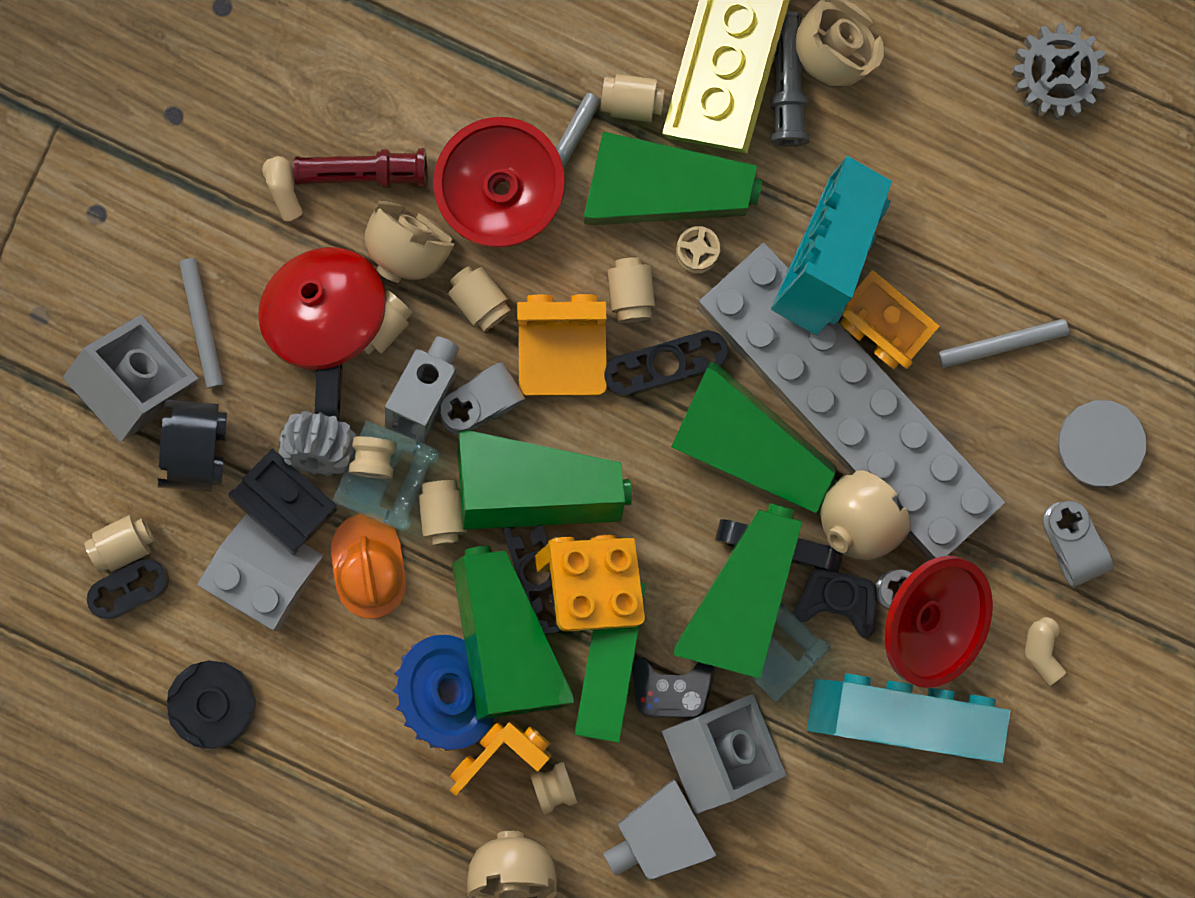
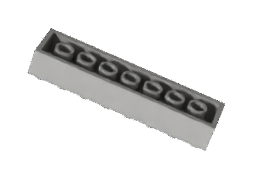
(851, 406)

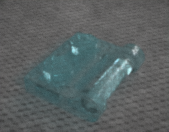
(366, 494)
(780, 667)

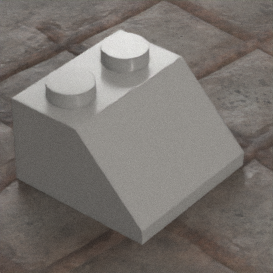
(129, 377)
(259, 573)
(724, 754)

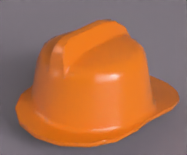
(368, 567)

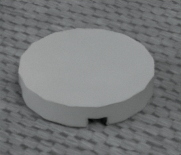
(1101, 443)

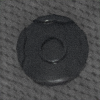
(211, 704)

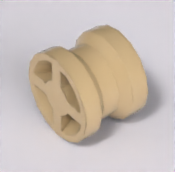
(699, 242)
(372, 457)
(553, 788)

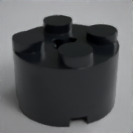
(190, 445)

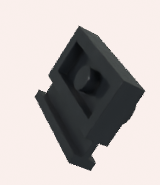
(283, 501)

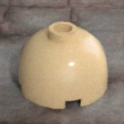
(837, 43)
(405, 244)
(863, 517)
(511, 869)

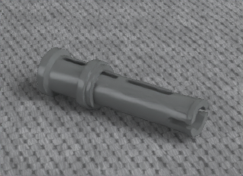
(789, 100)

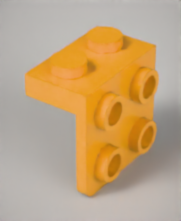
(888, 320)
(562, 346)
(594, 582)
(527, 744)

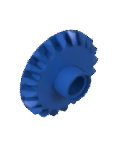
(442, 665)

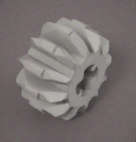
(316, 443)

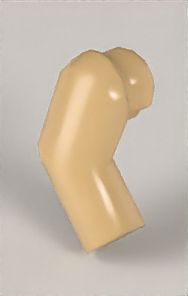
(280, 181)
(1040, 648)

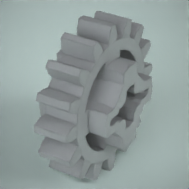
(1048, 58)

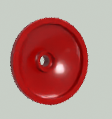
(494, 153)
(332, 323)
(938, 621)

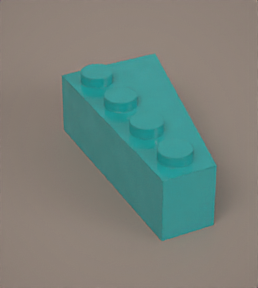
(833, 247)
(909, 719)

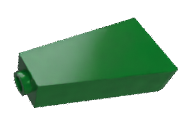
(665, 183)
(751, 442)
(535, 484)
(742, 604)
(503, 640)
(607, 682)

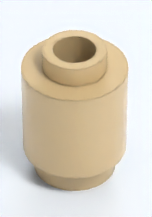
(631, 97)
(631, 290)
(479, 298)
(393, 324)
(441, 512)
(119, 544)

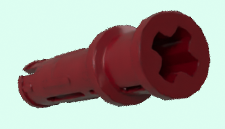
(383, 168)

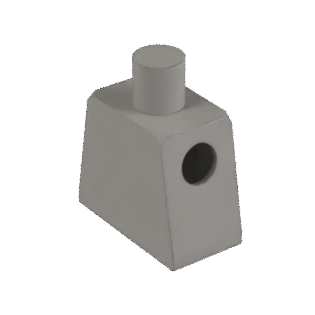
(417, 405)
(660, 836)

